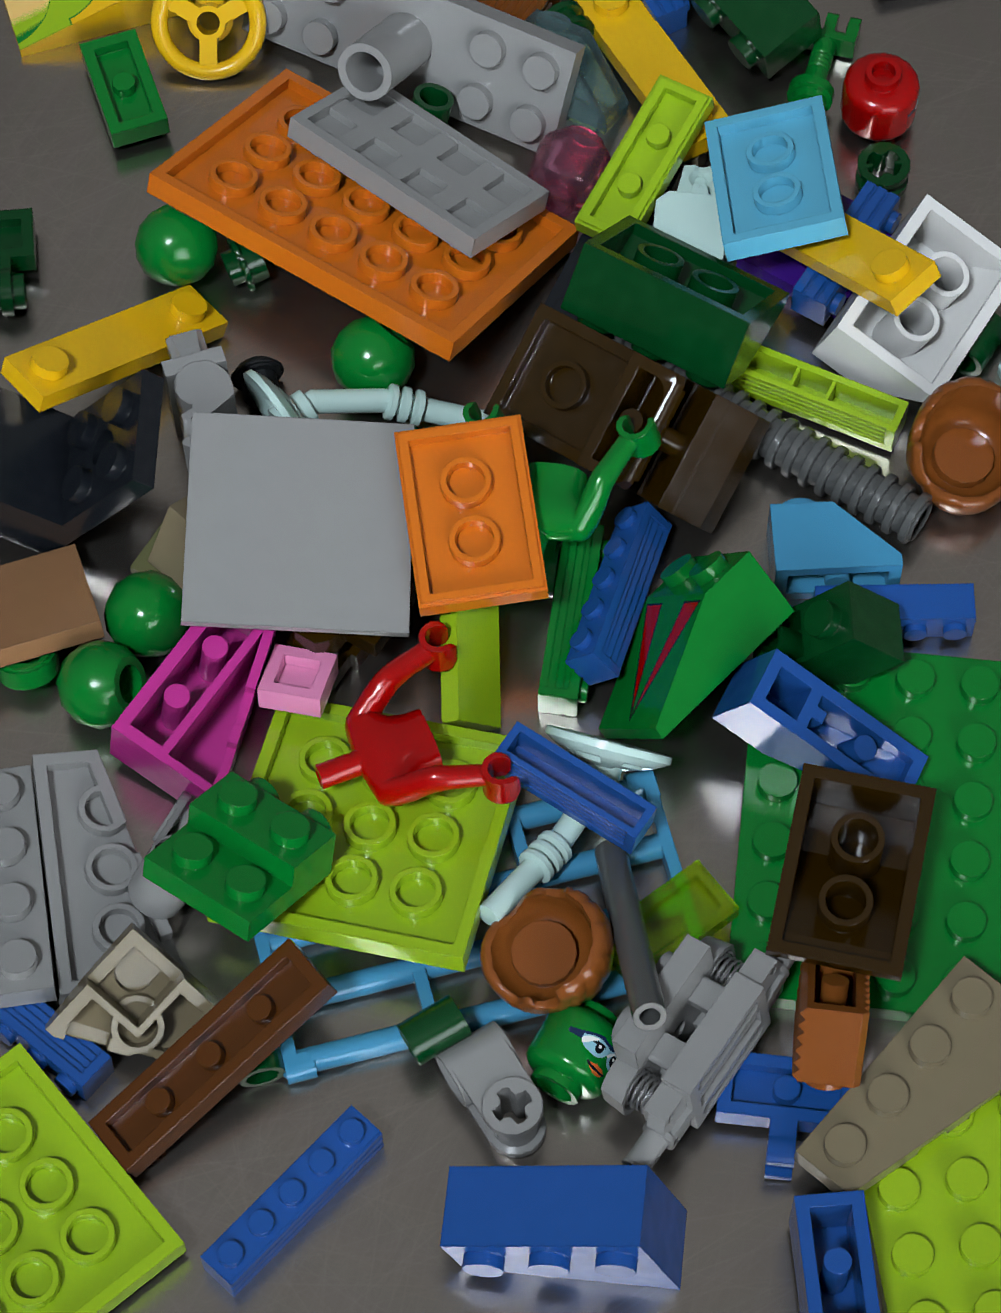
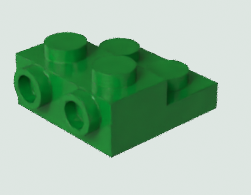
(243, 855)

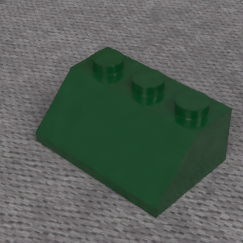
(672, 301)

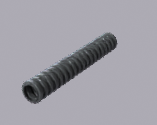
(831, 469)

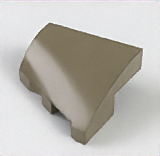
(133, 999)

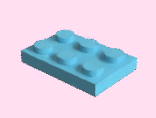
(775, 178)

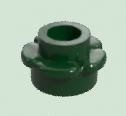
(244, 265)

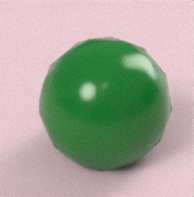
(175, 247)
(371, 356)
(145, 614)
(99, 682)

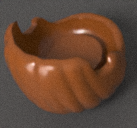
(958, 446)
(549, 951)

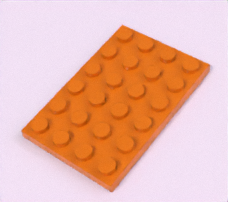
(341, 237)

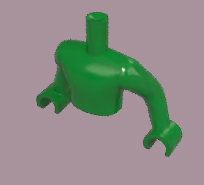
(564, 497)

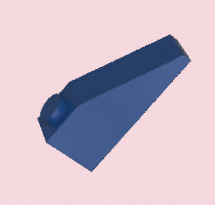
(804, 720)

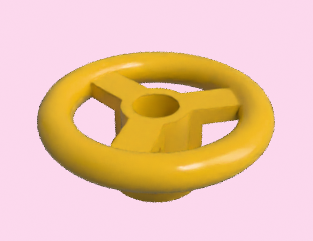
(208, 66)

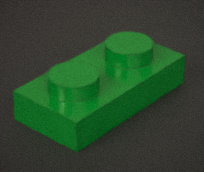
(124, 88)

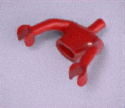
(399, 751)

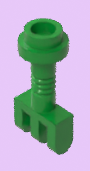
(831, 43)

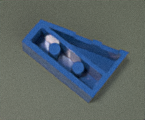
(565, 1223)

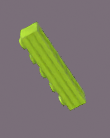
(824, 398)

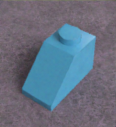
(825, 546)

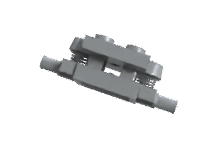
(699, 1048)

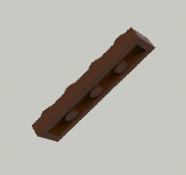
(212, 1058)

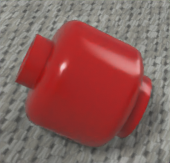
(879, 96)

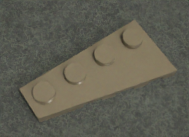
(917, 1086)

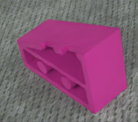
(194, 709)

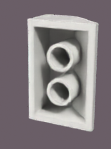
(932, 336)

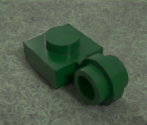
(16, 254)

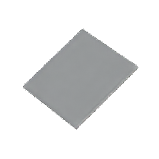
(296, 526)

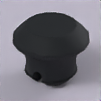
(263, 365)

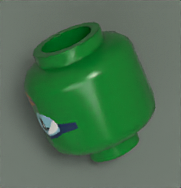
(573, 1052)

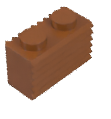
(830, 1027)

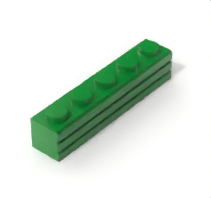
(559, 685)

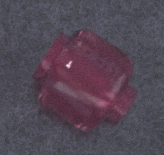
(569, 167)

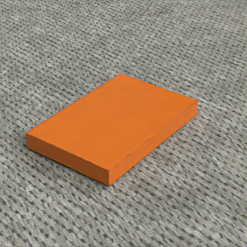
(470, 515)

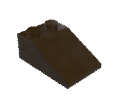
(851, 872)

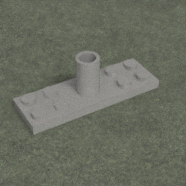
(497, 66)

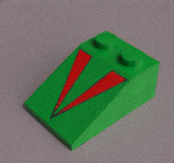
(690, 640)

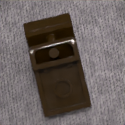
(580, 382)

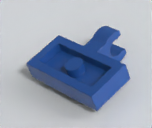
(771, 1098)

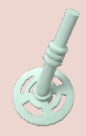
(388, 401)
(553, 847)

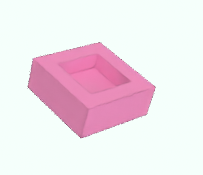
(297, 680)

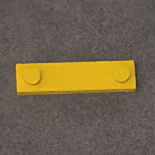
(642, 52)
(870, 266)
(109, 348)

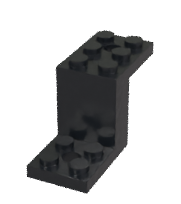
(78, 470)

